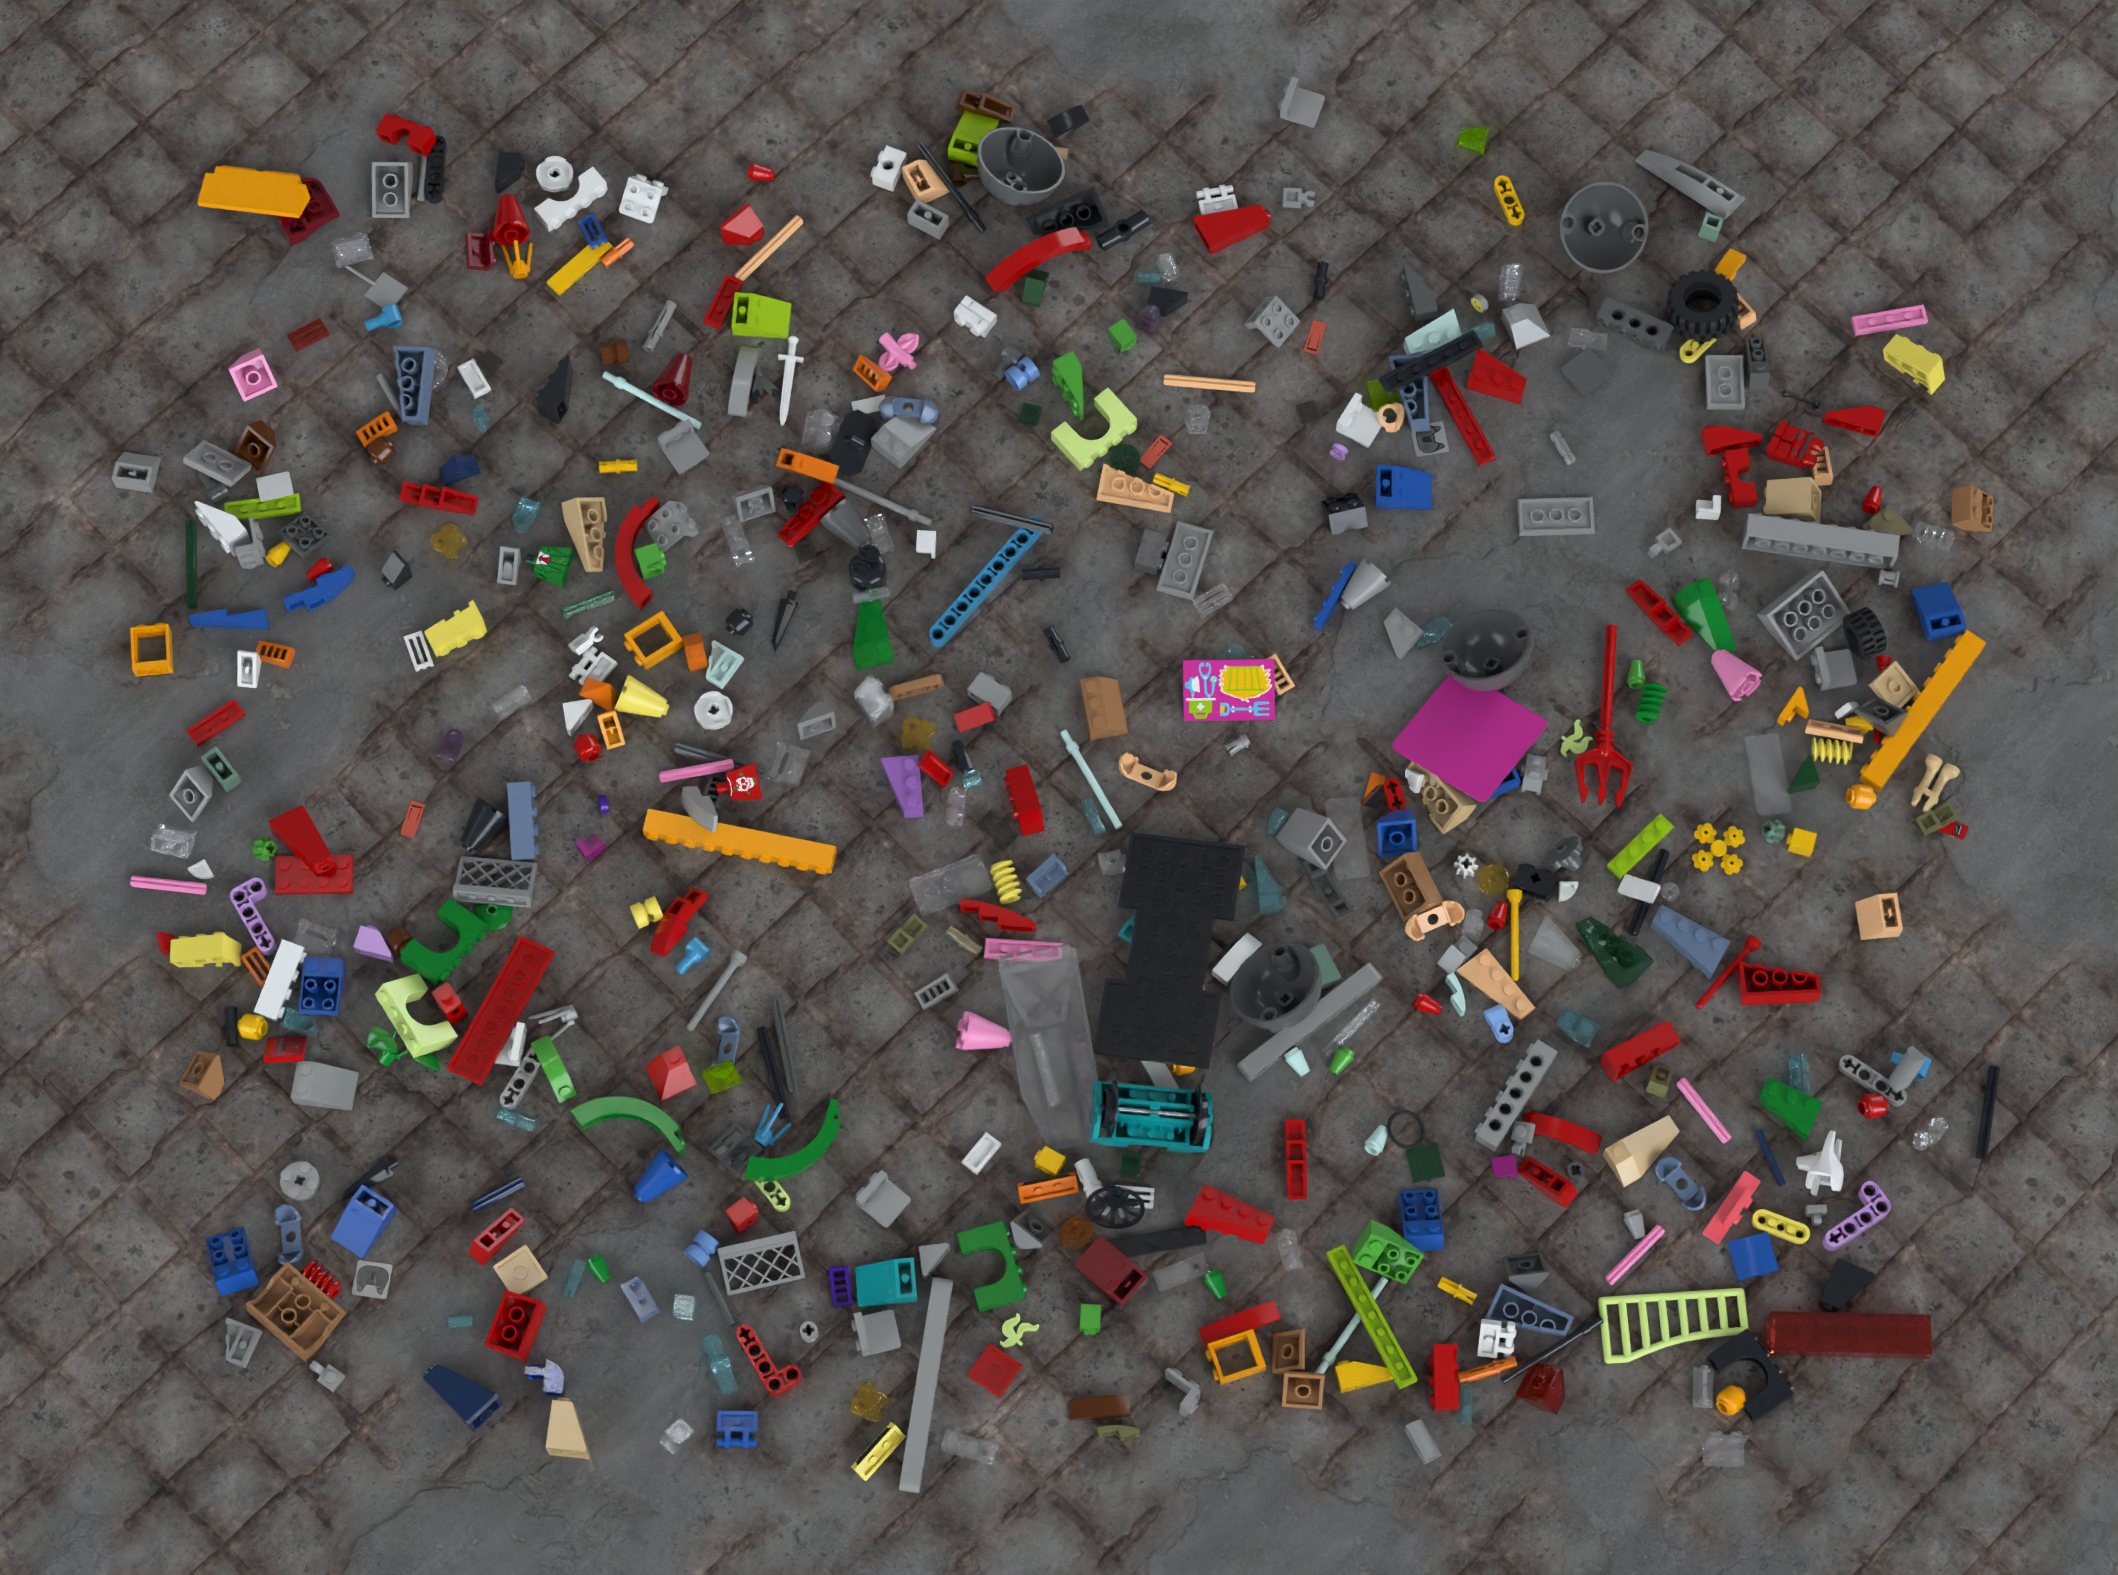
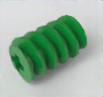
(1648, 703)

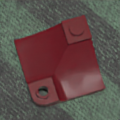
(316, 213)

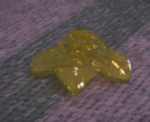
(451, 541)
(919, 736)
(871, 1400)

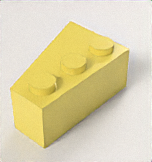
(1916, 361)
(456, 631)
(205, 949)

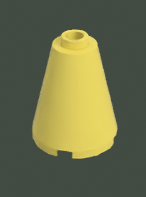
(640, 700)

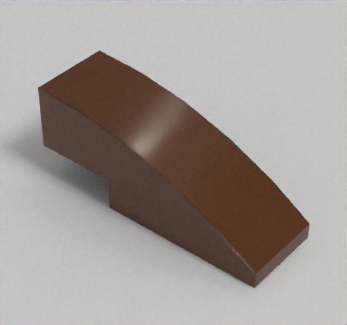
(986, 106)
(1100, 1407)

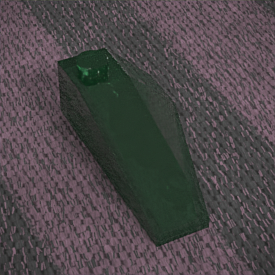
(1617, 957)

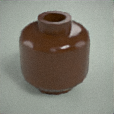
(381, 450)
(398, 939)

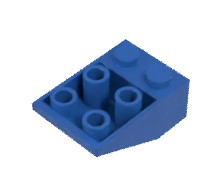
(1402, 488)
(1938, 611)
(322, 986)
(1421, 1219)
(363, 1221)
(232, 1261)

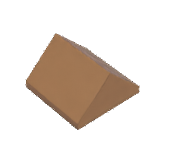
(1288, 1351)
(1302, 1390)

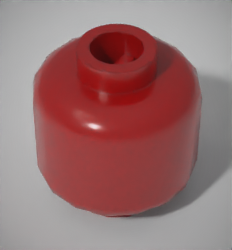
(587, 747)
(1873, 1105)

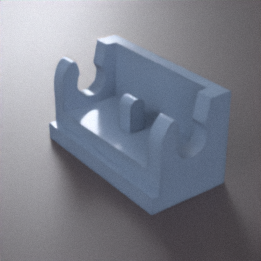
(1046, 876)
(640, 1299)

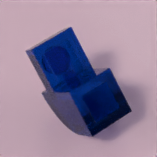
(553, 1378)

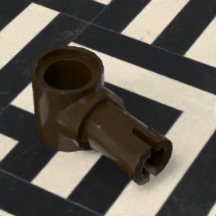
(961, 175)

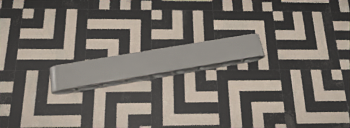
(1325, 1010)

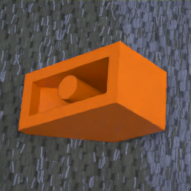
(695, 652)

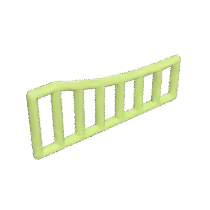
(1666, 1341)

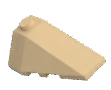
(586, 526)
(1445, 802)
(1637, 1152)

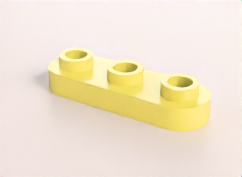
(1695, 349)
(1789, 1225)

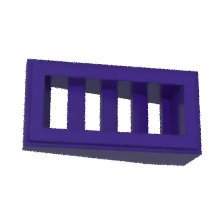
(836, 1270)

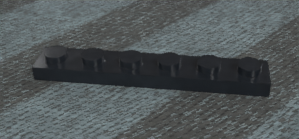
(1431, 362)
(1159, 1241)

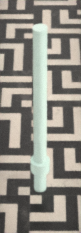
(620, 383)
(1073, 749)
(1330, 1357)

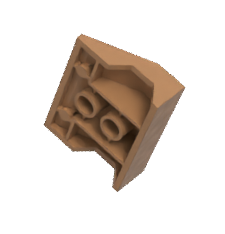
(296, 1311)

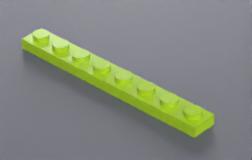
(1371, 1317)

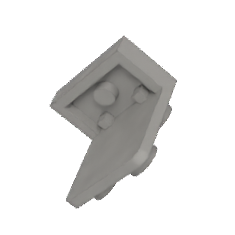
(1300, 104)
(682, 447)
(670, 525)
(252, 554)
(1833, 668)
(882, 1199)
(876, 1332)
(1191, 1401)

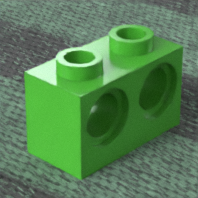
(650, 560)

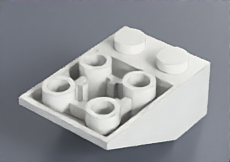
(223, 527)

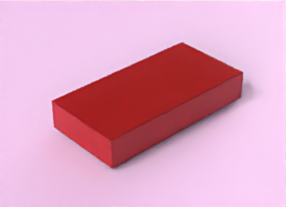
(974, 717)
(935, 769)

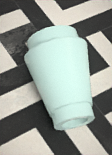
(1297, 1061)
(1376, 1142)

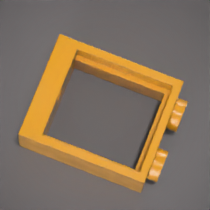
(675, 644)
(151, 667)
(1254, 1349)

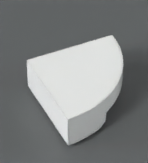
(1845, 710)
(1414, 779)
(201, 870)
(1567, 889)

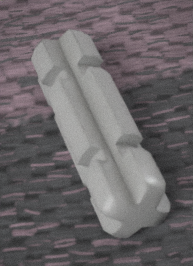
(1562, 447)

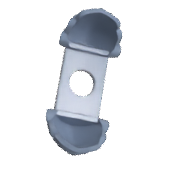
(923, 409)
(730, 1032)
(1670, 1170)
(289, 1220)

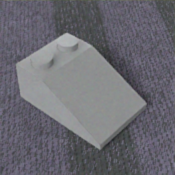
(391, 189)
(901, 438)
(754, 502)
(324, 1086)

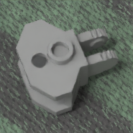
(1533, 773)

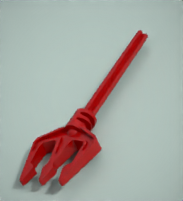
(1603, 754)

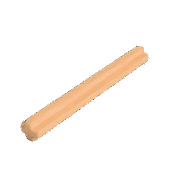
(769, 248)
(1209, 383)

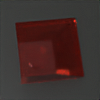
(1543, 1388)

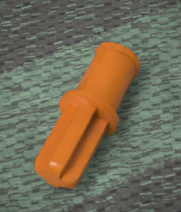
(616, 252)

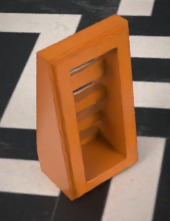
(882, 377)
(380, 420)
(285, 663)

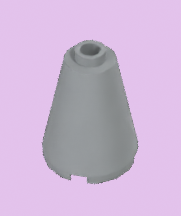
(1363, 585)

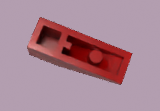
(1862, 420)
(1722, 438)
(1548, 1182)
(495, 1236)

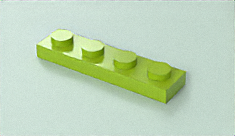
(271, 508)
(1640, 846)

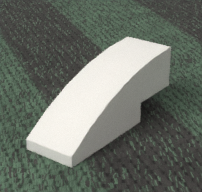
(1230, 963)

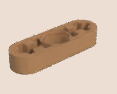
(916, 687)

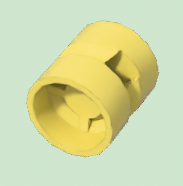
(646, 912)

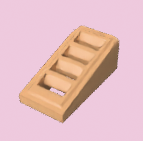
(1746, 317)
(1822, 477)
(1278, 665)

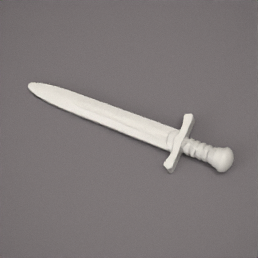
(790, 360)

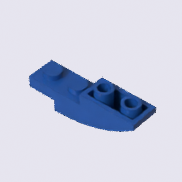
(328, 588)

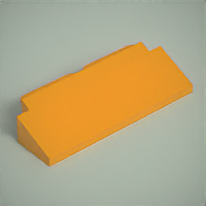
(254, 191)

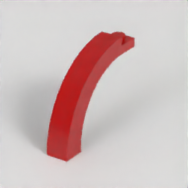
(1034, 254)
(625, 541)

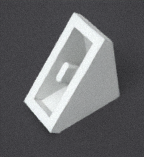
(248, 669)
(576, 713)

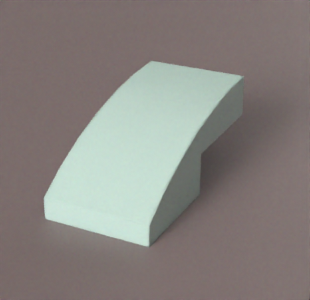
(1457, 998)

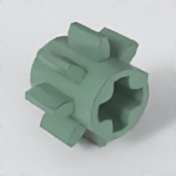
(1773, 831)

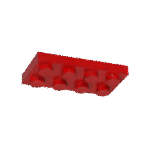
(296, 878)

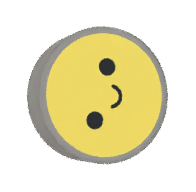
(1479, 303)

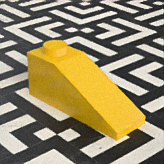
(1359, 1375)

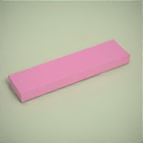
(1889, 320)
(997, 947)

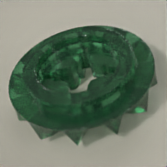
(1127, 451)

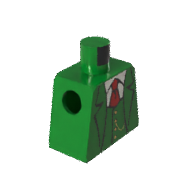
(551, 564)

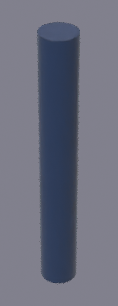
(1770, 1157)

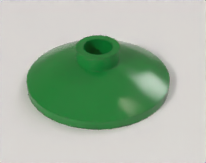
(494, 921)

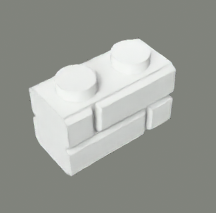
(975, 317)

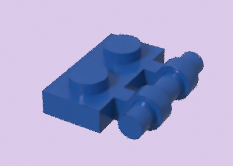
(737, 1422)

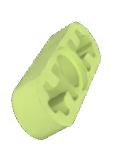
(774, 1201)

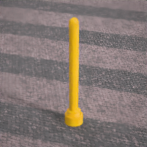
(1514, 897)

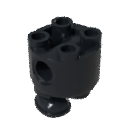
(867, 569)

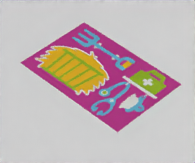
(1228, 690)

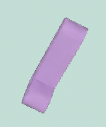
(255, 920)
(1855, 1222)

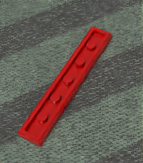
(1462, 416)

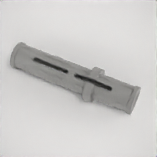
(655, 333)

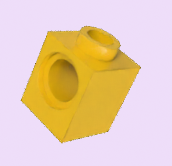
(1049, 1161)

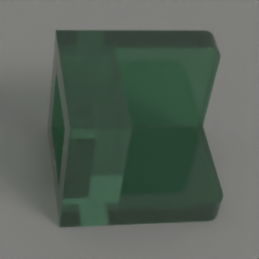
(1131, 1165)

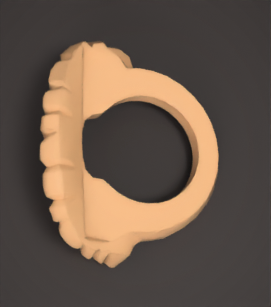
(1394, 426)

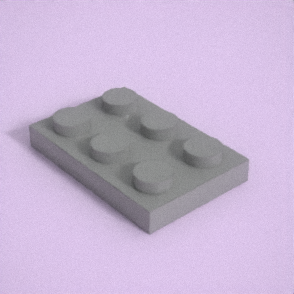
(1724, 382)
(217, 463)

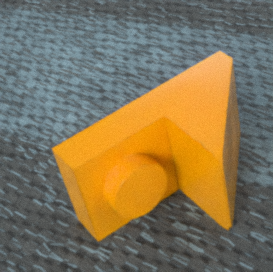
(1796, 705)

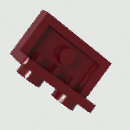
(480, 250)

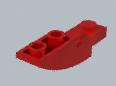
(672, 924)

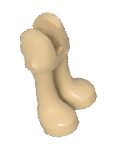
(1933, 765)

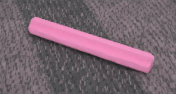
(696, 770)
(168, 885)
(1703, 1110)
(1634, 1254)

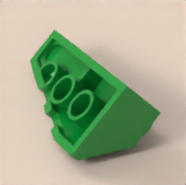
(1704, 613)

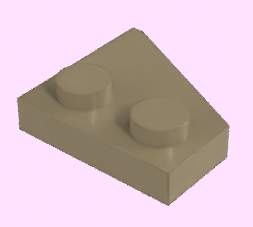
(1888, 521)

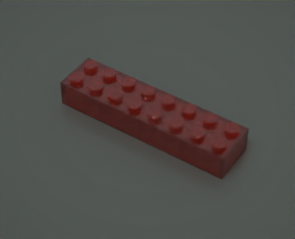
(1849, 1335)

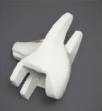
(1824, 1166)

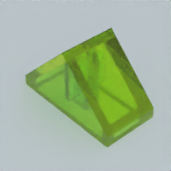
(1474, 139)

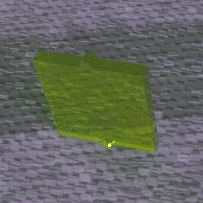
(1379, 396)
(721, 1076)

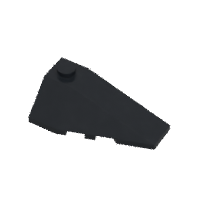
(1079, 211)

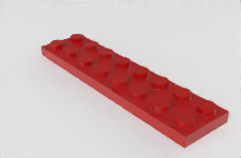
(500, 1010)

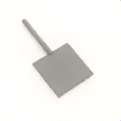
(384, 290)

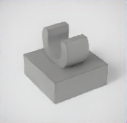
(1815, 1213)

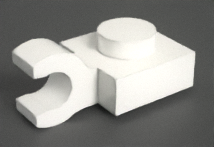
(583, 642)

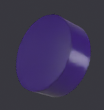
(603, 804)

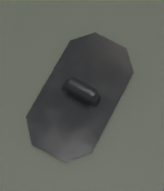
(853, 442)

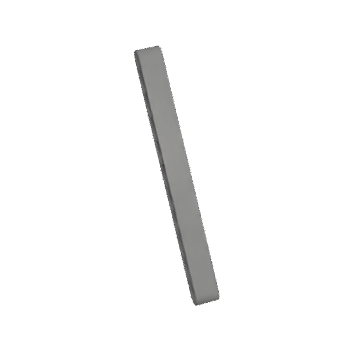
(926, 1385)

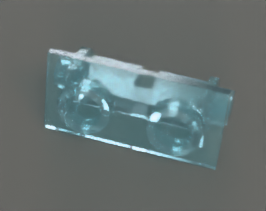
(1798, 1065)

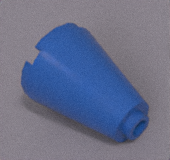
(659, 1177)

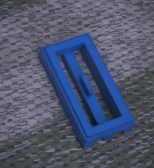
(597, 241)

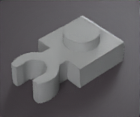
(1294, 198)

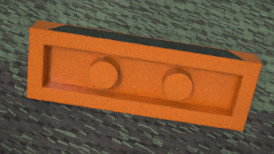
(1047, 1187)

